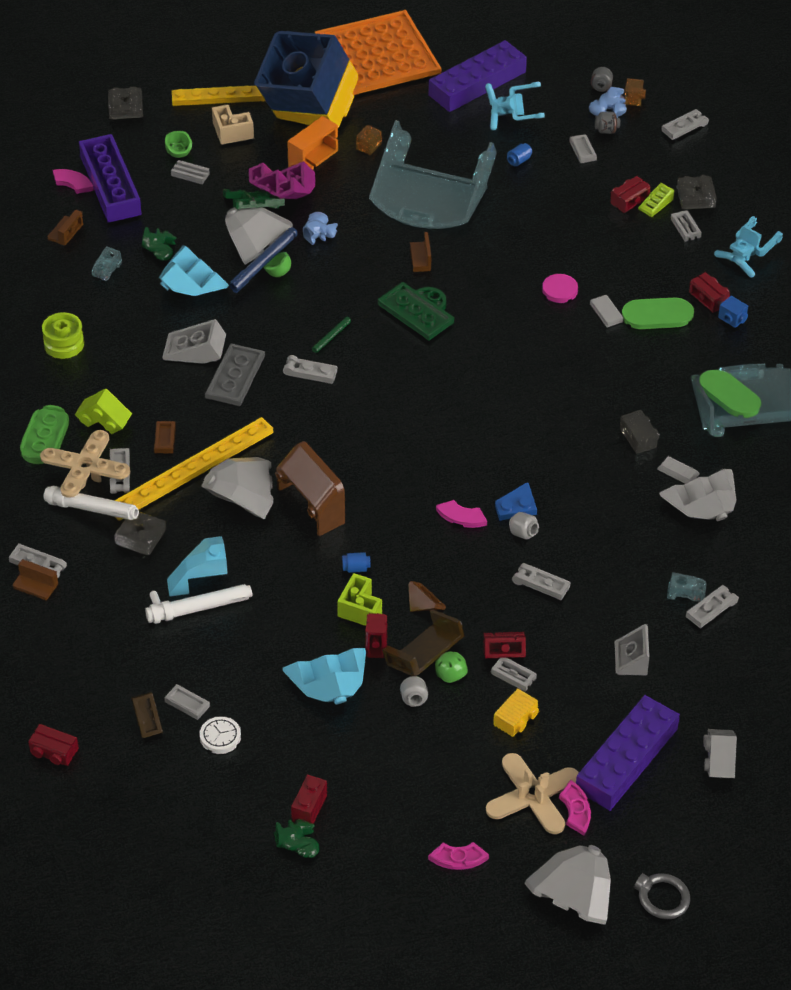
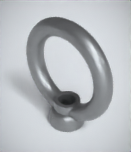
(645, 883)

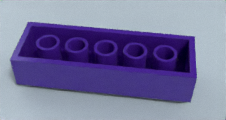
(469, 78)
(110, 178)
(627, 752)

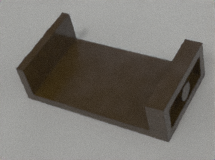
(427, 646)

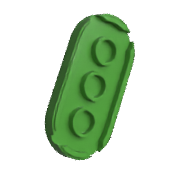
(657, 313)
(730, 393)
(44, 431)

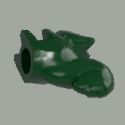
(159, 243)
(293, 838)

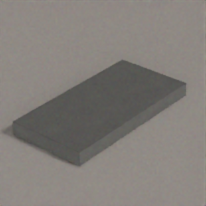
(235, 374)

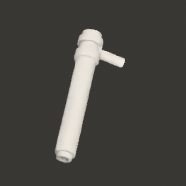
(91, 503)
(167, 610)

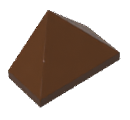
(422, 599)

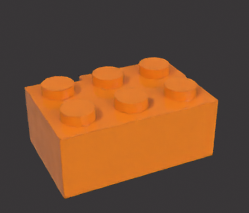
(314, 143)

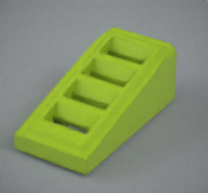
(666, 196)

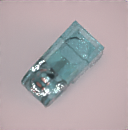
(106, 264)
(686, 587)

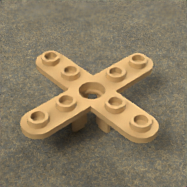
(90, 456)
(540, 803)

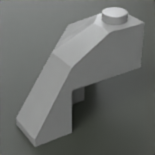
(254, 230)
(243, 483)
(704, 496)
(576, 881)

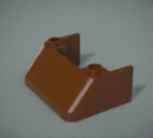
(317, 485)

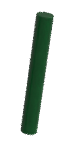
(327, 338)

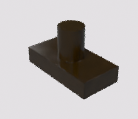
(146, 715)

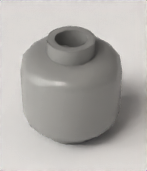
(523, 525)
(414, 691)

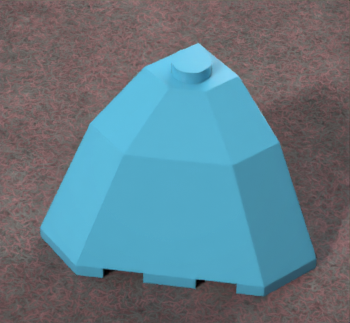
(190, 275)
(203, 561)
(329, 676)

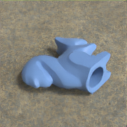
(610, 100)
(317, 227)

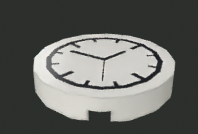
(220, 735)

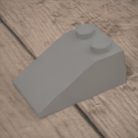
(196, 343)

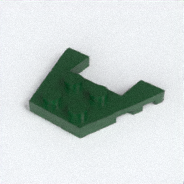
(255, 199)

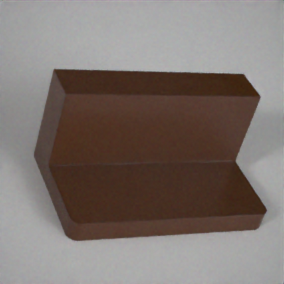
(66, 228)
(421, 254)
(36, 580)

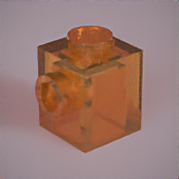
(634, 92)
(368, 140)

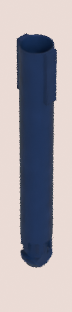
(262, 260)

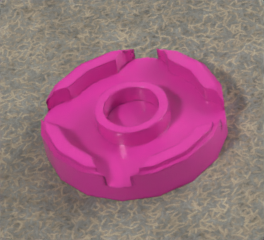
(560, 288)

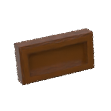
(164, 437)

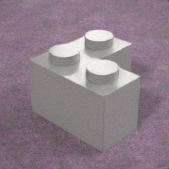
(722, 753)

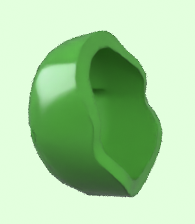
(178, 149)
(278, 265)
(450, 667)

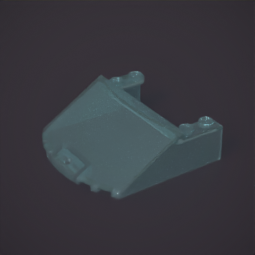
(424, 195)
(769, 384)

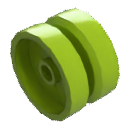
(63, 335)

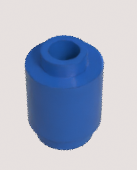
(519, 154)
(356, 562)

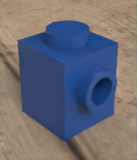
(733, 311)

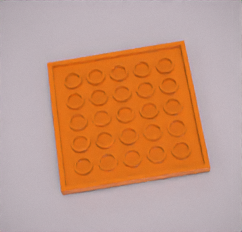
(385, 51)

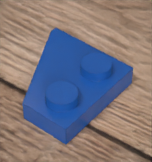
(516, 501)

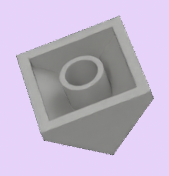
(632, 652)

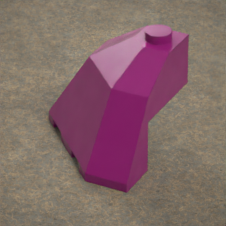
(285, 184)

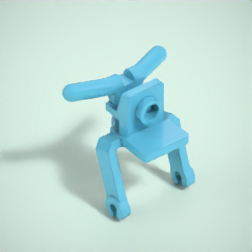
(510, 105)
(747, 245)

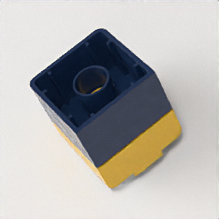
(307, 77)

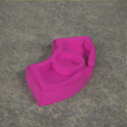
(72, 179)
(465, 516)
(577, 806)
(458, 857)

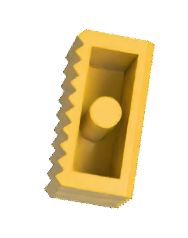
(516, 712)

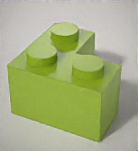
(105, 409)
(357, 600)

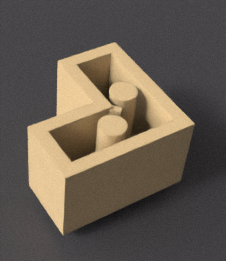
(232, 127)

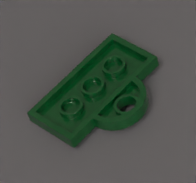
(418, 309)

